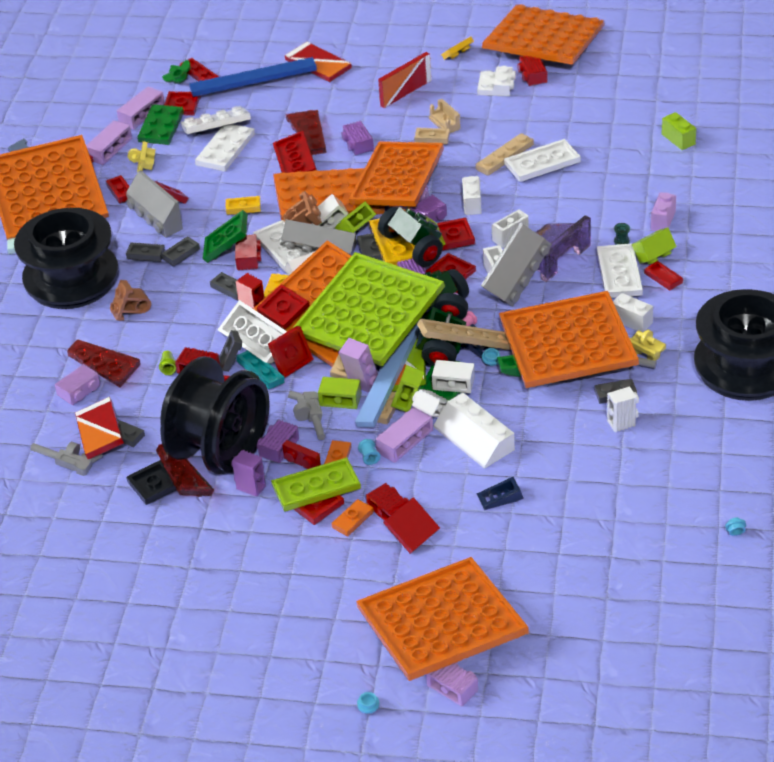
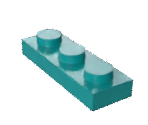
(265, 371)

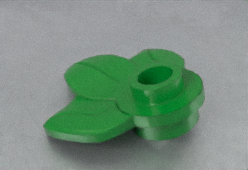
(177, 73)

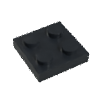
(151, 482)

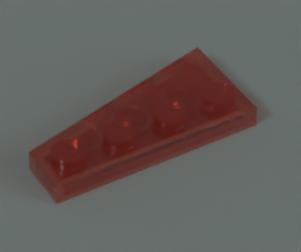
(309, 123)
(107, 363)
(184, 475)

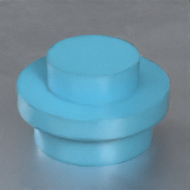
(490, 356)
(736, 526)
(368, 702)

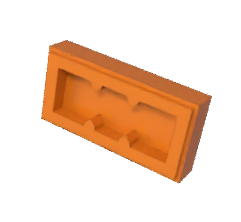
(338, 450)
(352, 517)

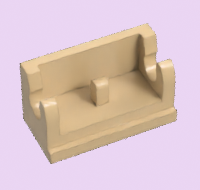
(445, 116)

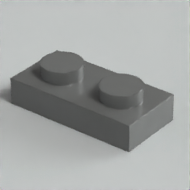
(145, 251)
(180, 251)
(225, 285)
(228, 354)
(602, 389)
(130, 434)

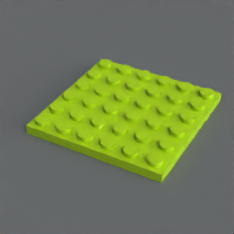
(371, 305)

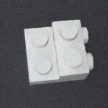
(496, 83)

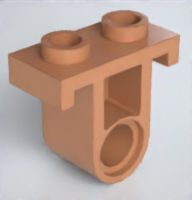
(304, 211)
(129, 300)

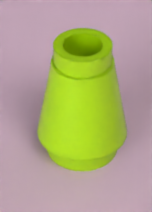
(167, 363)

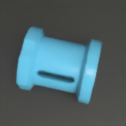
(370, 454)

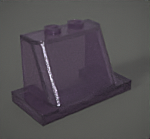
(563, 237)

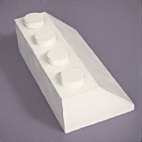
(253, 330)
(475, 431)

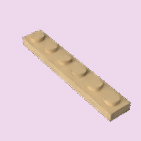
(463, 334)

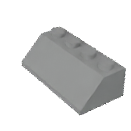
(154, 205)
(311, 237)
(516, 265)

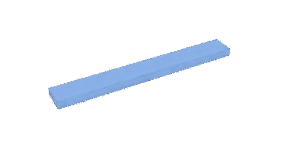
(385, 381)

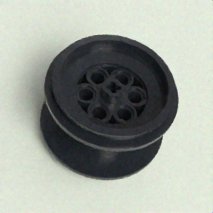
(66, 257)
(737, 344)
(213, 414)

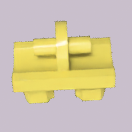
(144, 157)
(647, 344)

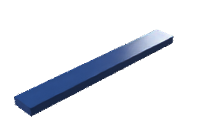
(252, 76)

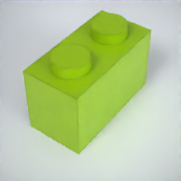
(678, 131)
(356, 219)
(654, 245)
(407, 388)
(339, 392)

